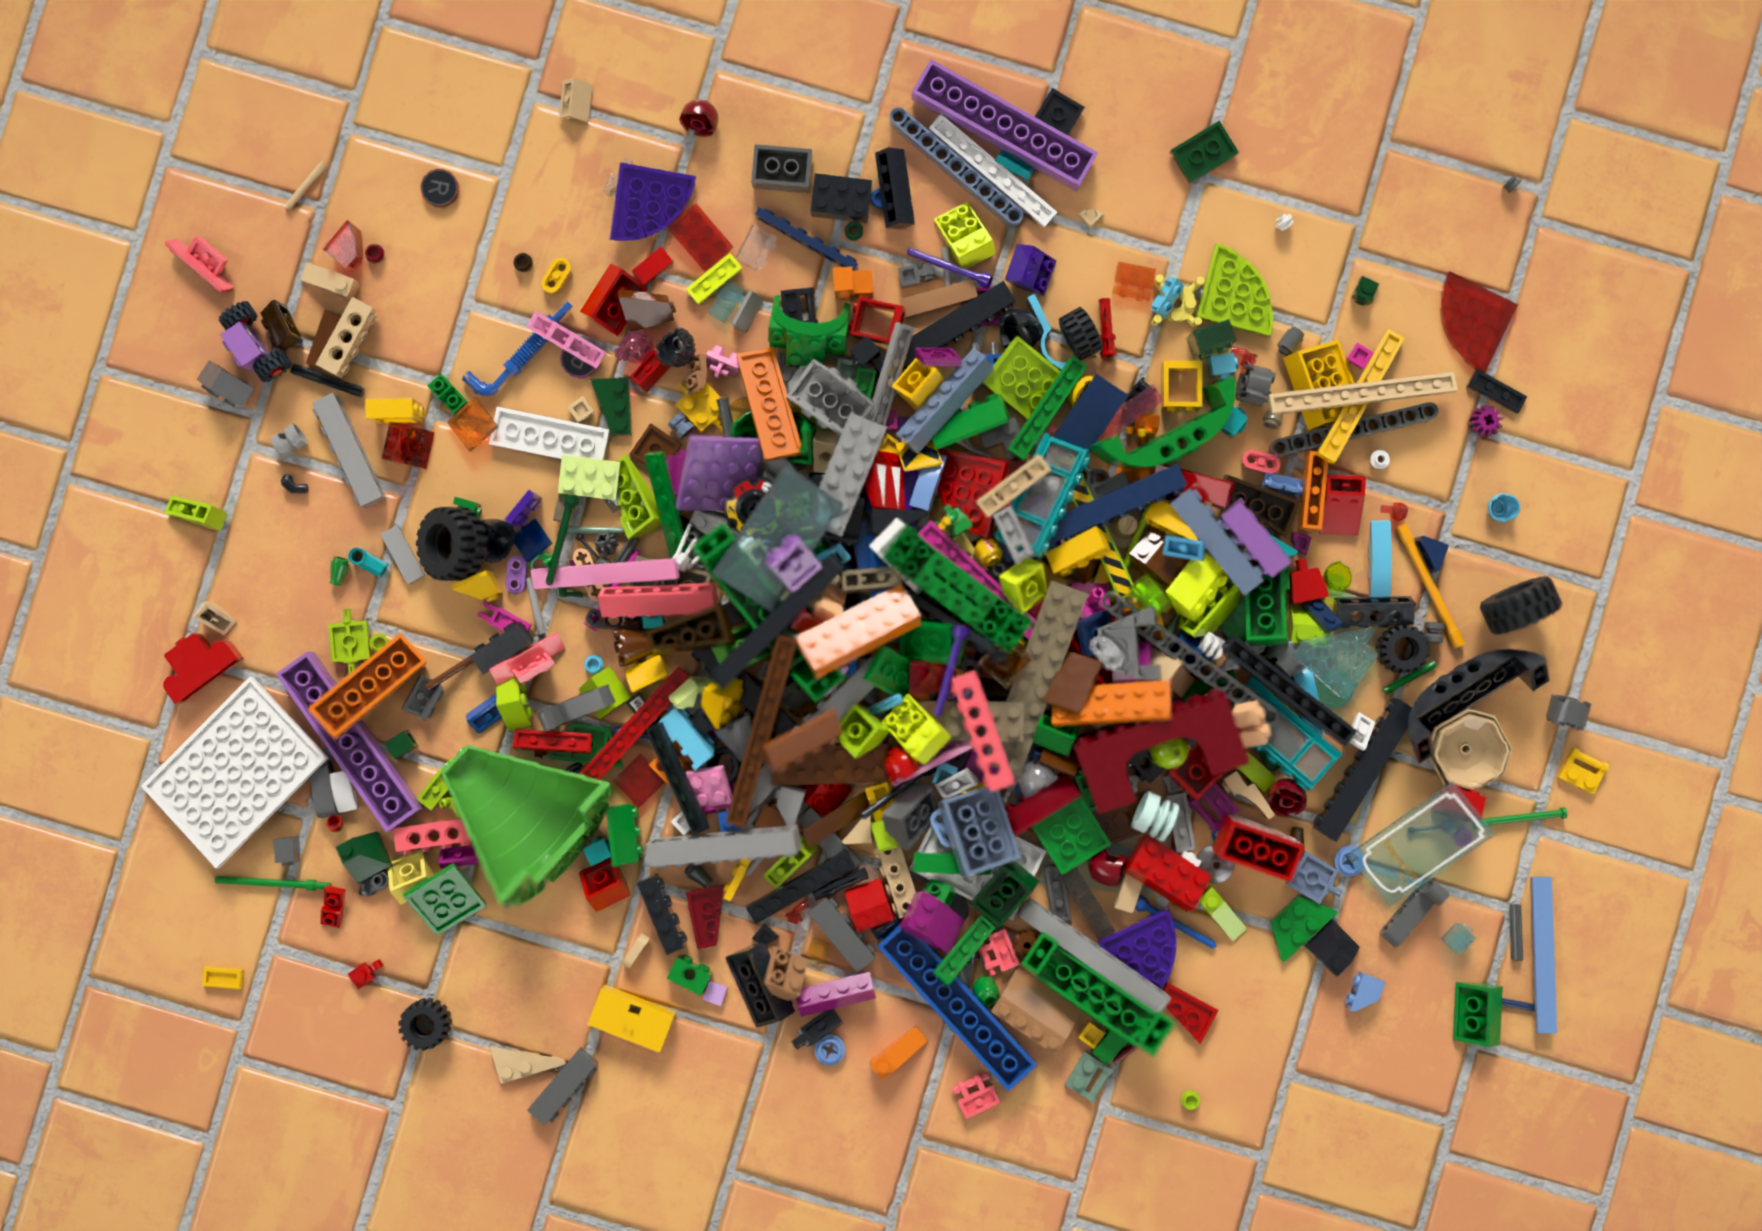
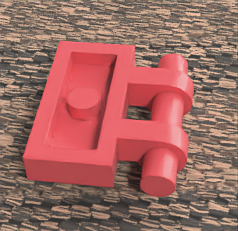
(1003, 951)
(979, 1100)

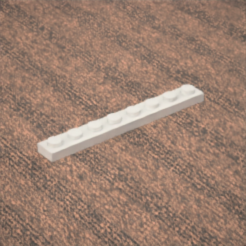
(992, 171)

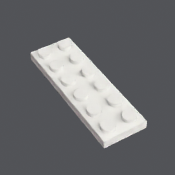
(547, 435)

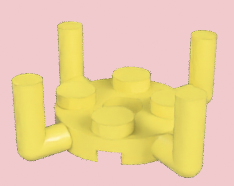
(1187, 304)

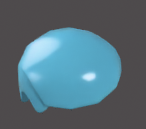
(1503, 507)

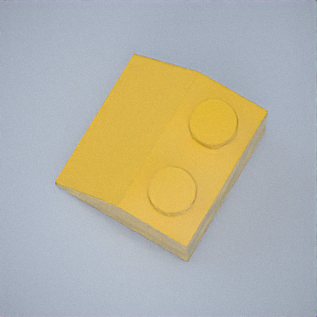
(647, 673)

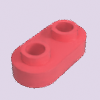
(1260, 460)

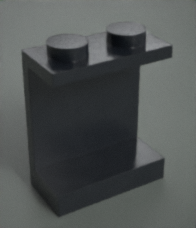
(852, 529)

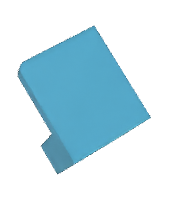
(943, 771)

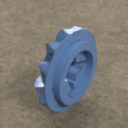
(1340, 858)
(834, 1057)

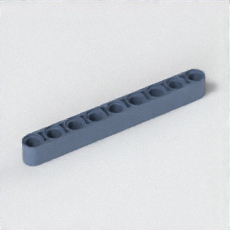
(952, 159)

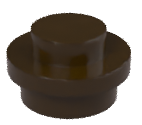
(523, 262)

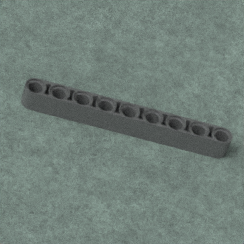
(1363, 430)

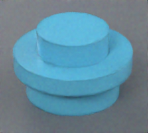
(594, 664)

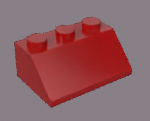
(604, 304)

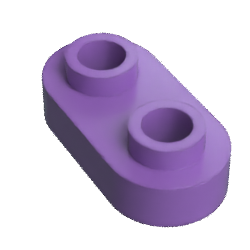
(518, 574)

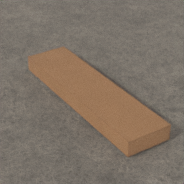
(939, 298)

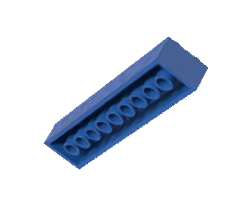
(958, 1008)

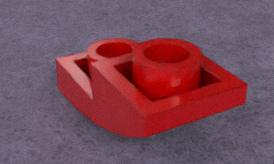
(333, 906)

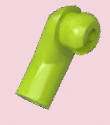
(448, 802)

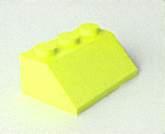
(1196, 587)

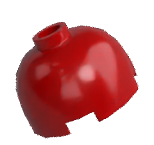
(900, 764)

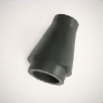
(698, 874)

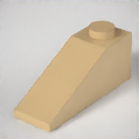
(330, 281)

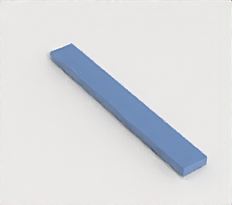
(1543, 955)

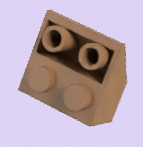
(785, 974)

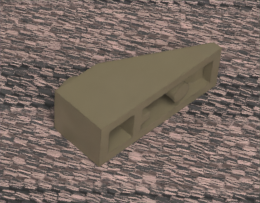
(870, 579)

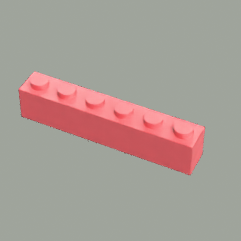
(657, 600)

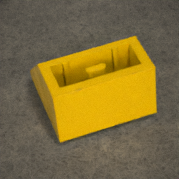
(722, 704)

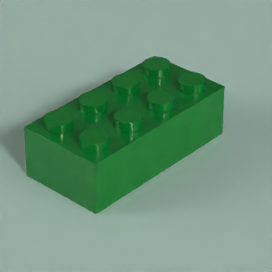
(1267, 611)

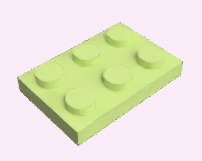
(589, 477)

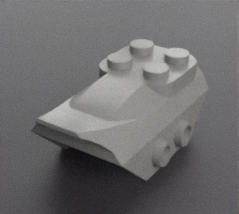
(827, 396)

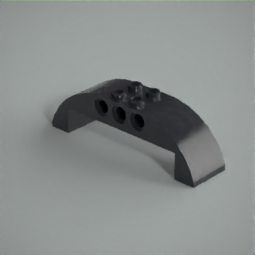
(1466, 687)

